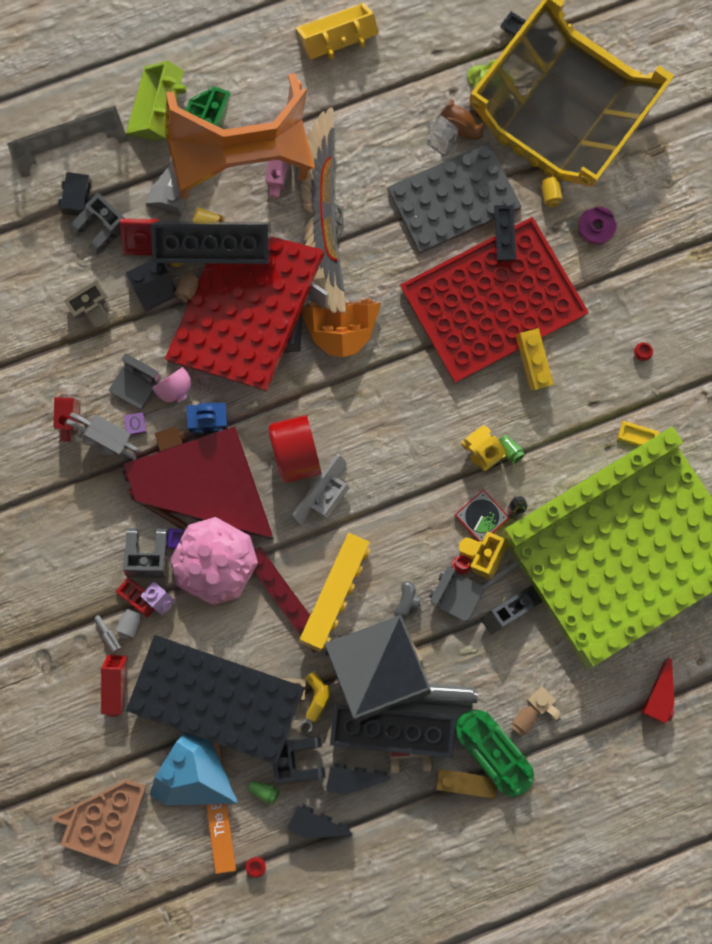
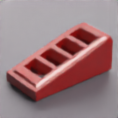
(143, 607)

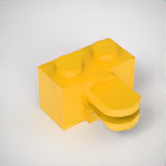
(485, 554)

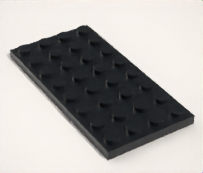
(215, 699)

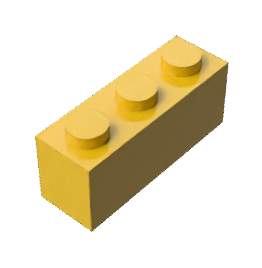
(534, 359)

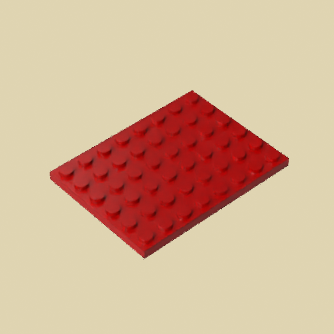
(479, 305)
(245, 315)

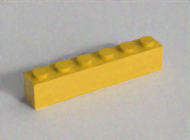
(334, 592)

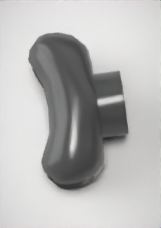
(408, 601)

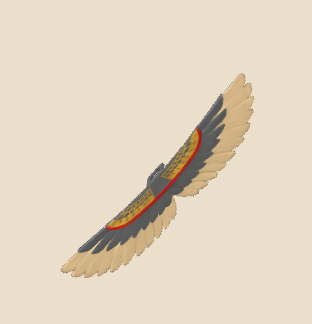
(319, 201)

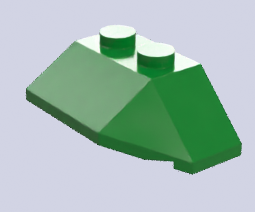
(210, 105)

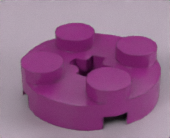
(595, 215)

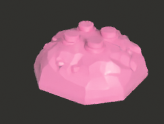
(213, 561)

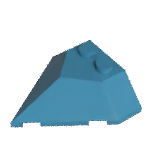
(192, 775)

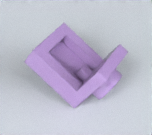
(158, 598)

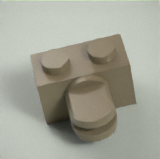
(88, 302)

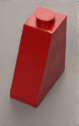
(113, 684)

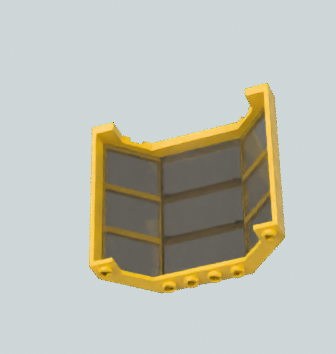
(564, 98)

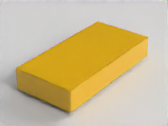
(635, 434)

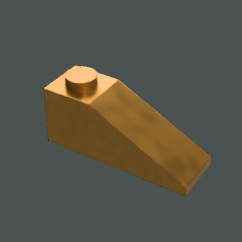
(465, 784)

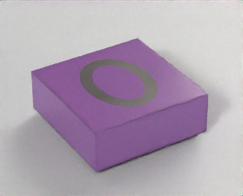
(135, 423)

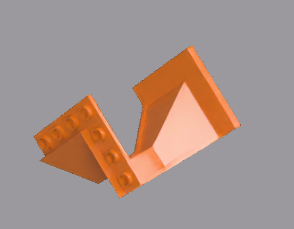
(205, 150)

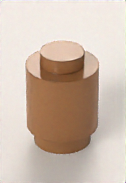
(187, 288)
(525, 720)

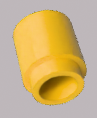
(551, 192)

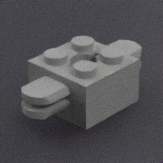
(104, 435)

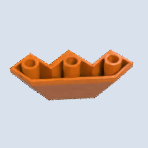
(341, 333)

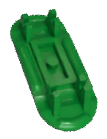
(495, 752)

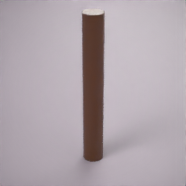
(167, 516)

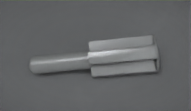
(108, 636)

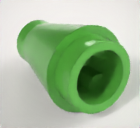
(513, 451)
(265, 792)

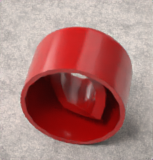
(294, 449)

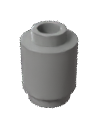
(128, 624)

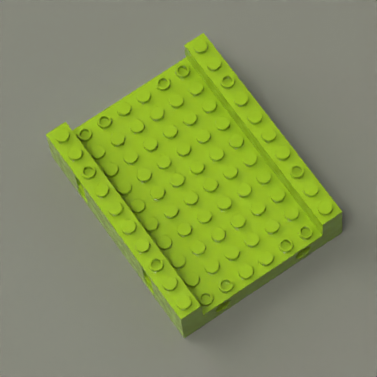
(620, 548)

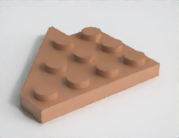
(103, 821)

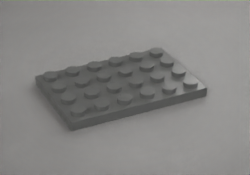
(452, 197)

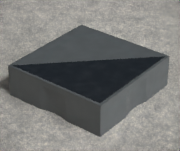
(378, 668)

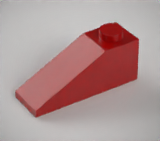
(661, 697)

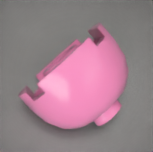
(174, 386)

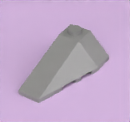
(166, 194)

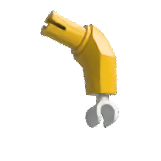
(320, 699)

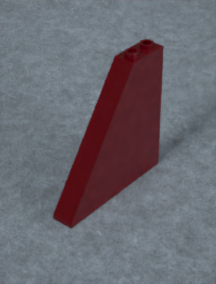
(201, 483)

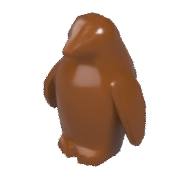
(462, 120)

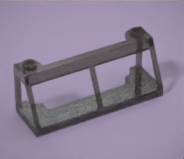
(24, 148)

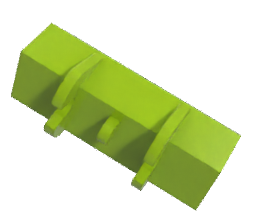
(149, 108)

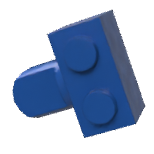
(207, 418)

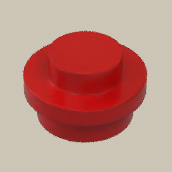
(643, 351)
(461, 564)
(255, 867)

